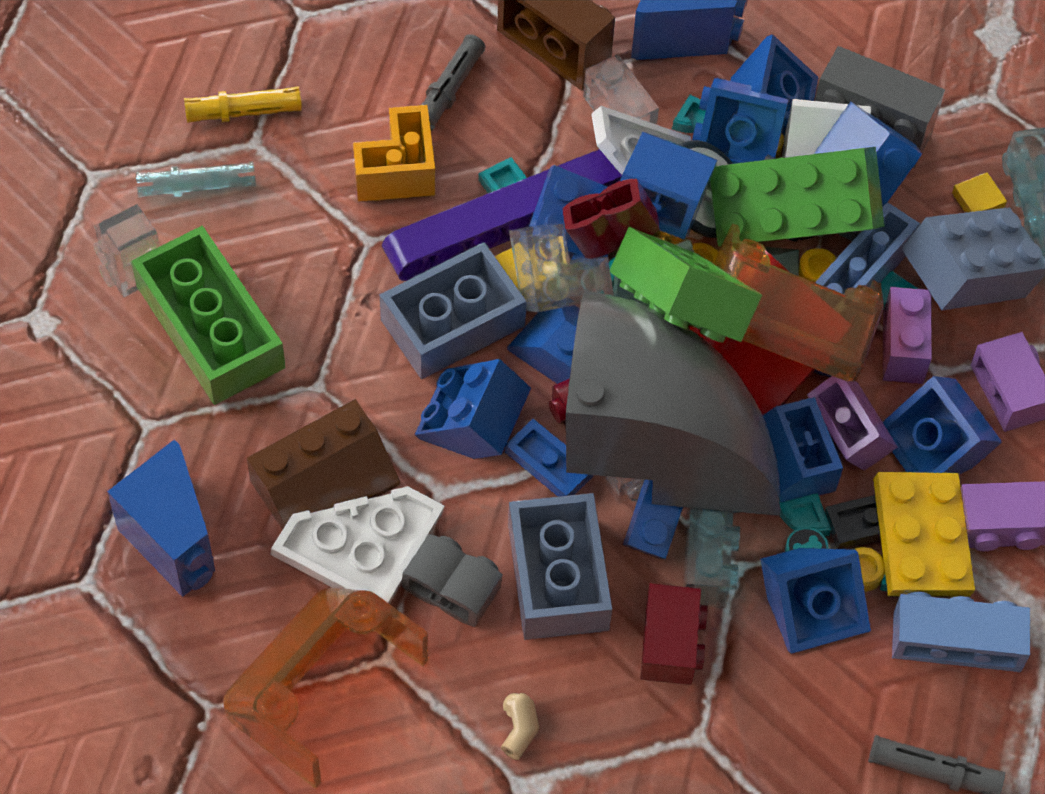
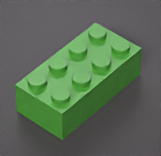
(798, 195)
(684, 286)
(208, 315)

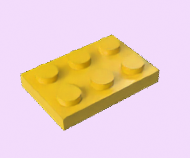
(923, 534)

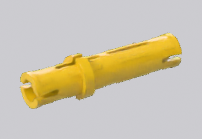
(242, 104)

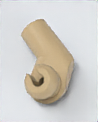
(525, 723)

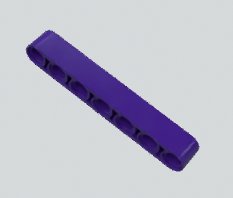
(481, 220)

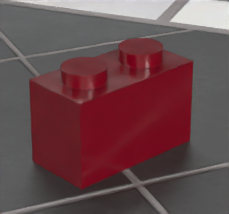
(671, 634)

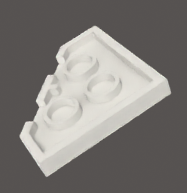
(619, 133)
(360, 540)

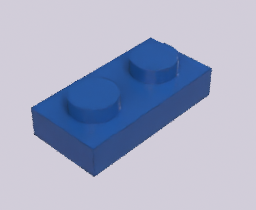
(545, 459)
(651, 525)

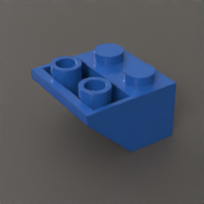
(672, 179)
(474, 409)
(803, 450)

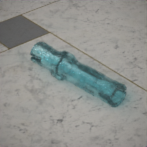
(195, 179)

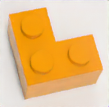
(399, 165)

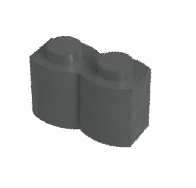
(452, 579)

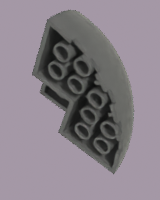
(666, 411)

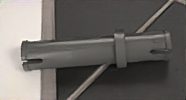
(442, 93)
(934, 766)

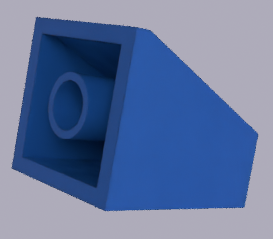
(686, 27)
(163, 519)

